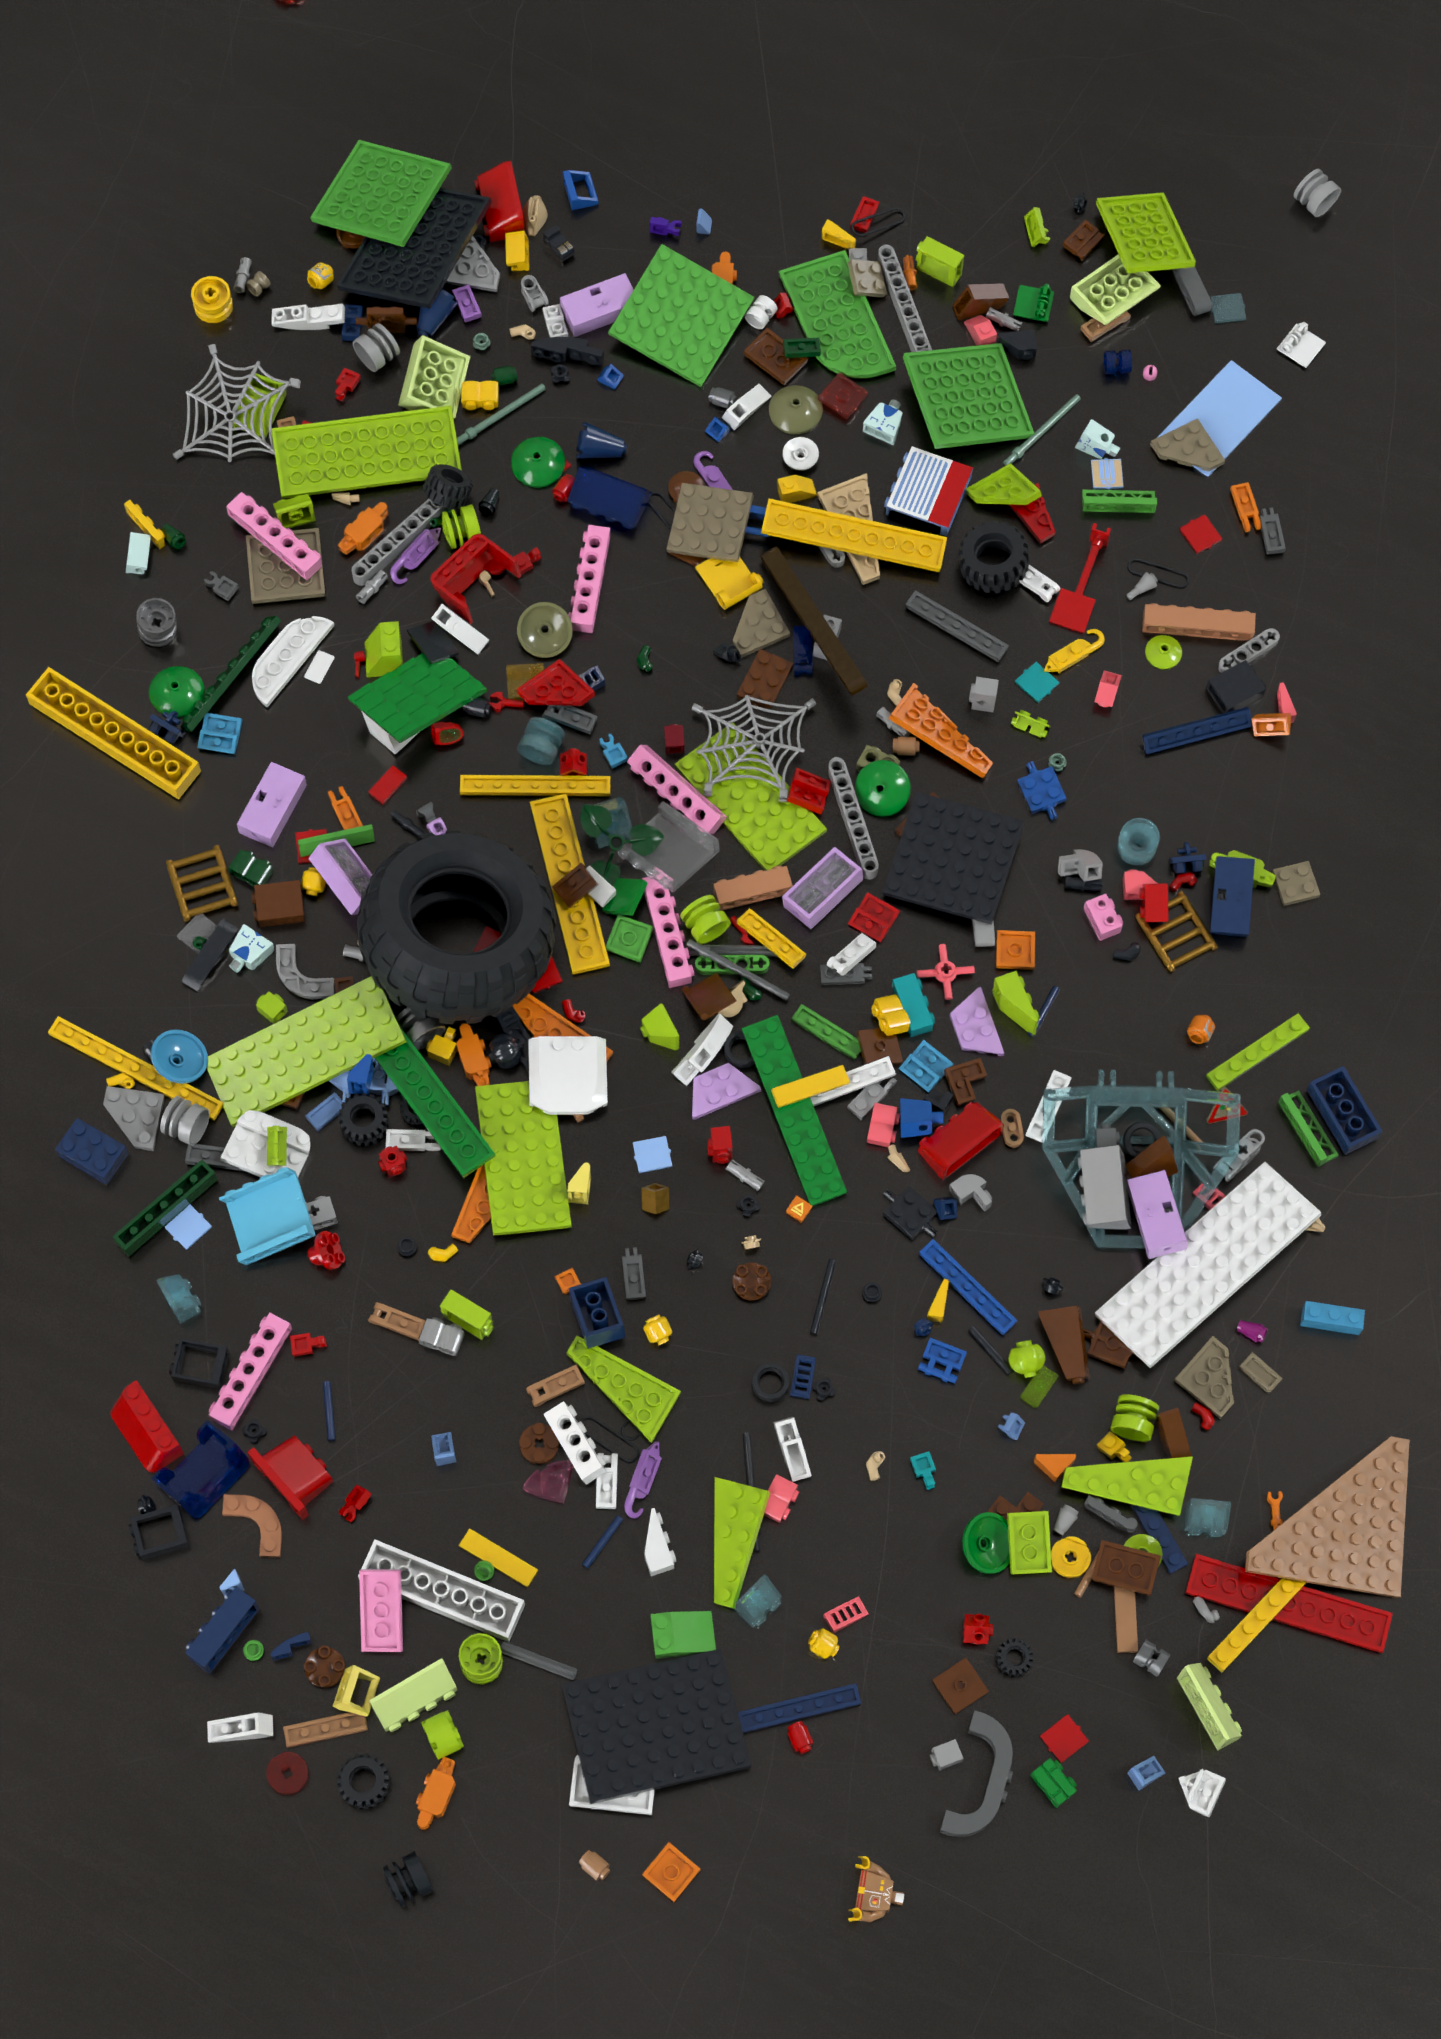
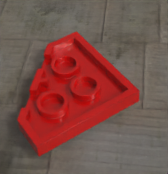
(556, 687)

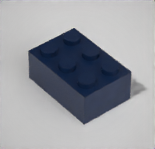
(92, 1151)
(596, 1312)

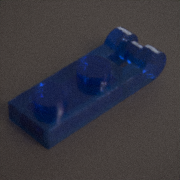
(802, 650)

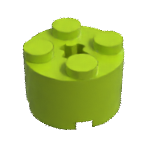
(442, 1734)

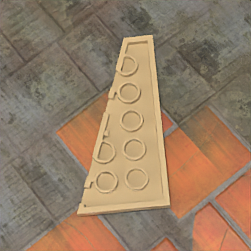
(853, 500)

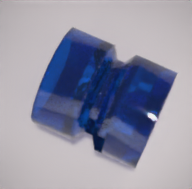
(1124, 361)

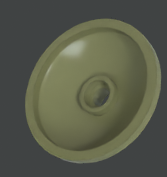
(792, 417)
(544, 643)

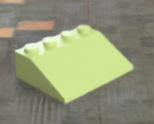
(1112, 291)
(433, 376)
(413, 1696)
(1209, 1706)

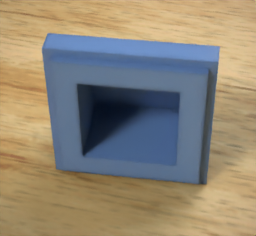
(703, 222)

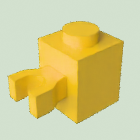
(442, 1048)

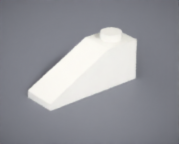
(240, 1727)

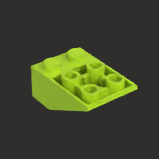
(268, 408)
(1015, 1002)

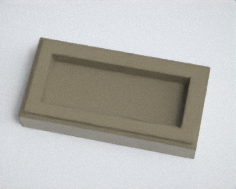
(1260, 1373)

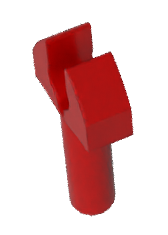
(504, 702)
(745, 940)

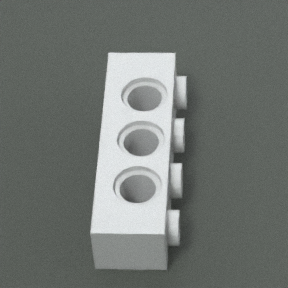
(557, 1418)

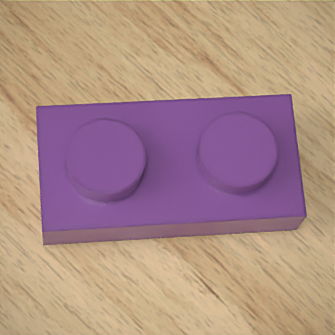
(467, 303)

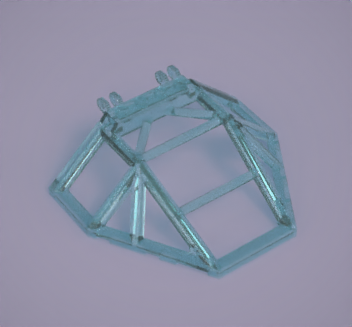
(1145, 1097)

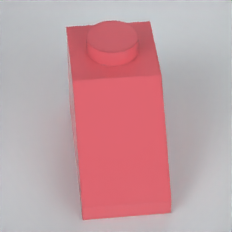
(981, 330)
(1107, 689)
(1132, 882)

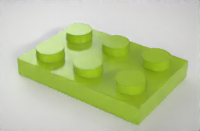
(1029, 1542)

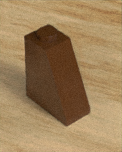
(978, 298)
(1153, 1159)
(1172, 1434)

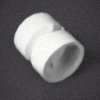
(761, 312)

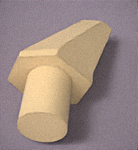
(345, 497)
(897, 1159)

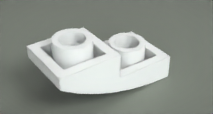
(555, 321)

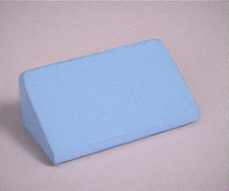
(231, 1582)

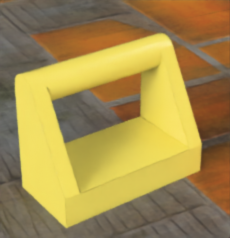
(580, 1185)
(346, 1689)

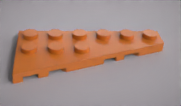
(936, 729)
(544, 1021)
(475, 1210)

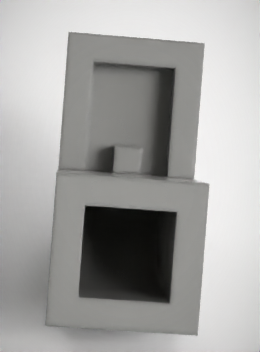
(1083, 863)
(971, 1186)

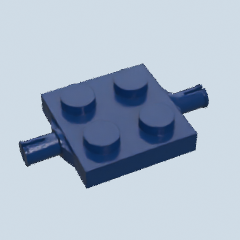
(1041, 790)

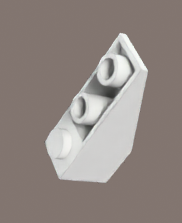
(745, 406)
(460, 629)
(657, 1553)

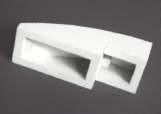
(792, 1448)

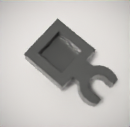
(223, 587)

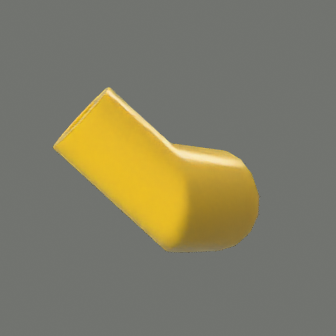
(122, 1080)

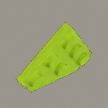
(1004, 487)

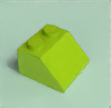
(294, 511)

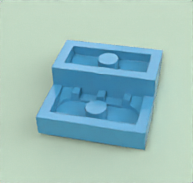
(220, 733)
(926, 1066)

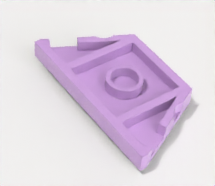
(975, 1025)
(719, 1089)

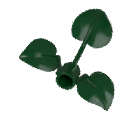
(643, 838)

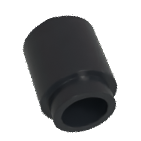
(478, 707)

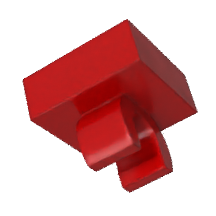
(783, 305)

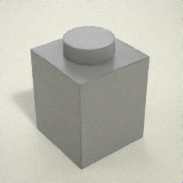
(946, 1755)

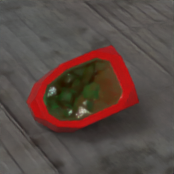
(446, 733)

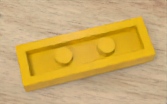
(145, 523)

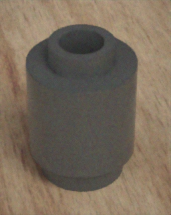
(722, 397)

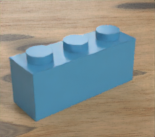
(1332, 1317)

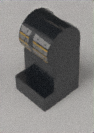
(558, 243)

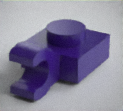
(662, 226)

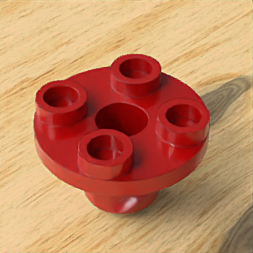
(326, 1251)

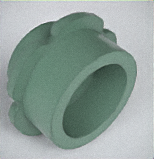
(481, 337)
(1057, 757)

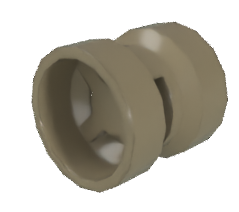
(258, 283)

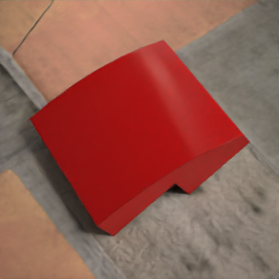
(808, 791)
(874, 917)

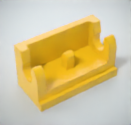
(517, 251)

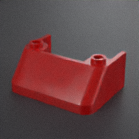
(465, 567)

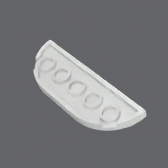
(287, 655)

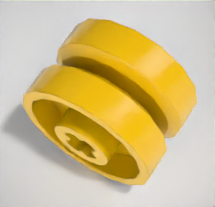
(212, 299)

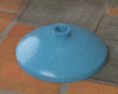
(179, 1047)

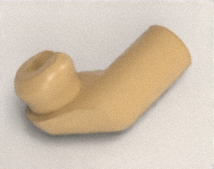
(523, 330)
(894, 690)
(873, 1463)

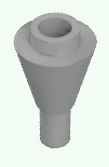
(1146, 583)

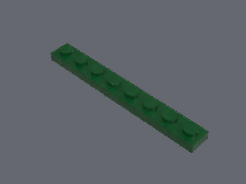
(225, 678)

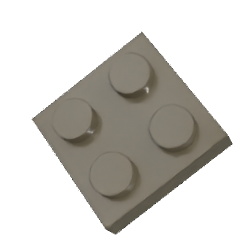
(867, 278)
(1296, 883)

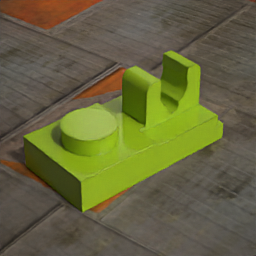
(1035, 227)

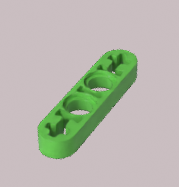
(733, 958)

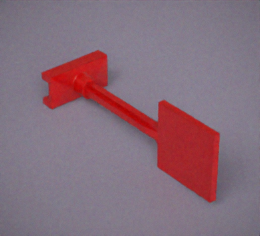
(1073, 608)

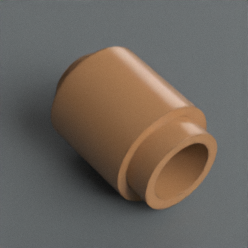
(905, 746)
(594, 1865)

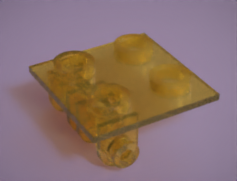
(520, 674)

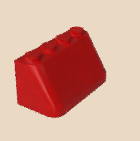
(505, 210)
(960, 1139)
(144, 1429)

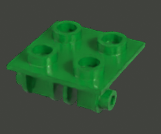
(1034, 302)

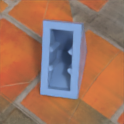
(443, 1449)
(1146, 1772)

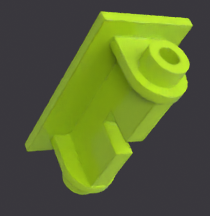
(1024, 719)
(276, 1146)

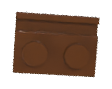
(1083, 240)
(575, 885)

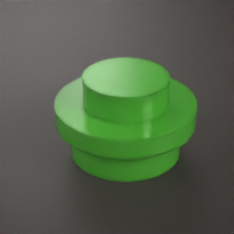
(483, 1570)
(253, 1650)

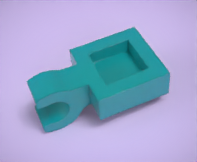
(924, 1466)

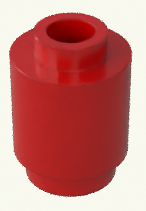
(563, 487)
(800, 1737)

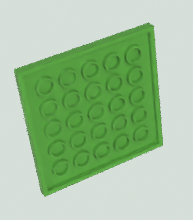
(381, 193)
(681, 315)
(968, 395)

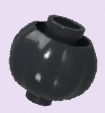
(505, 1050)

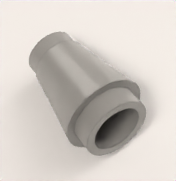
(1065, 1518)

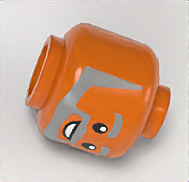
(1201, 1029)

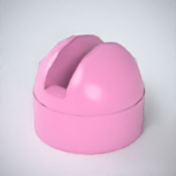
(1146, 372)

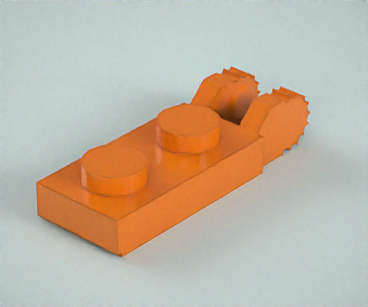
(1245, 505)
(345, 810)

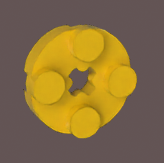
(1073, 1568)

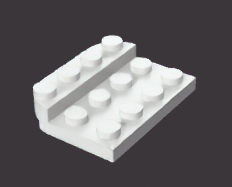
(249, 1145)
(638, 1803)

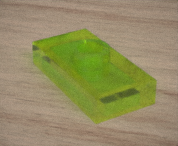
(1039, 1386)

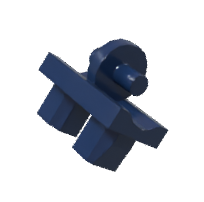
(173, 732)
(1197, 861)

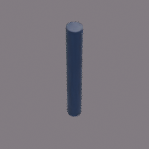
(1046, 1006)
(328, 1411)
(602, 1542)

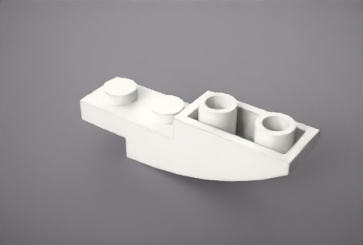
(306, 318)
(704, 1050)

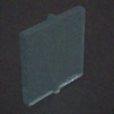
(1228, 308)

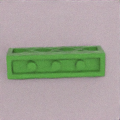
(1099, 502)
(1304, 1130)

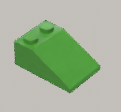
(682, 1633)

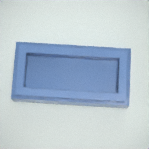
(325, 1112)

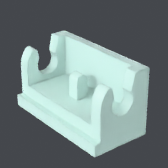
(138, 553)

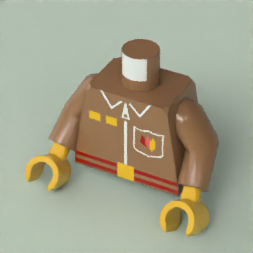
(874, 1893)

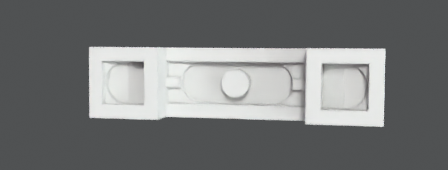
(1056, 1080)

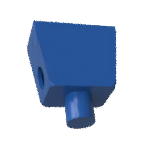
(917, 1117)

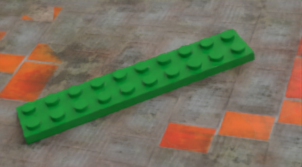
(436, 1107)
(797, 1120)

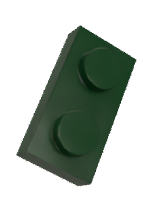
(801, 347)

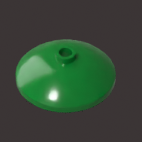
(540, 471)
(178, 699)
(895, 785)
(994, 1552)

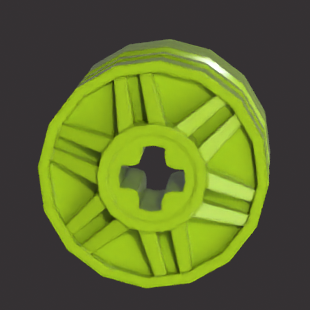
(460, 526)
(705, 919)
(1134, 1418)
(489, 1651)

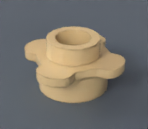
(751, 1242)

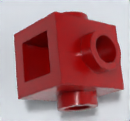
(573, 763)
(391, 1166)
(977, 1629)

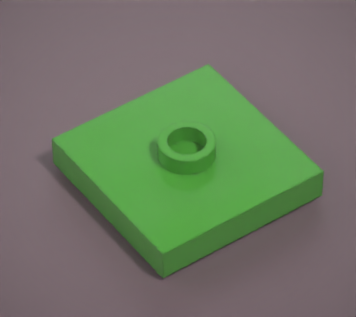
(629, 938)

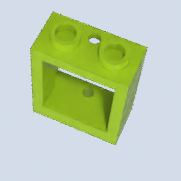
(939, 261)
(467, 1315)

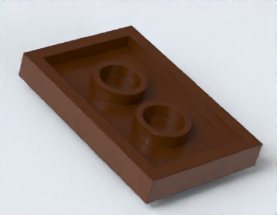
(769, 355)
(765, 678)
(1126, 1567)

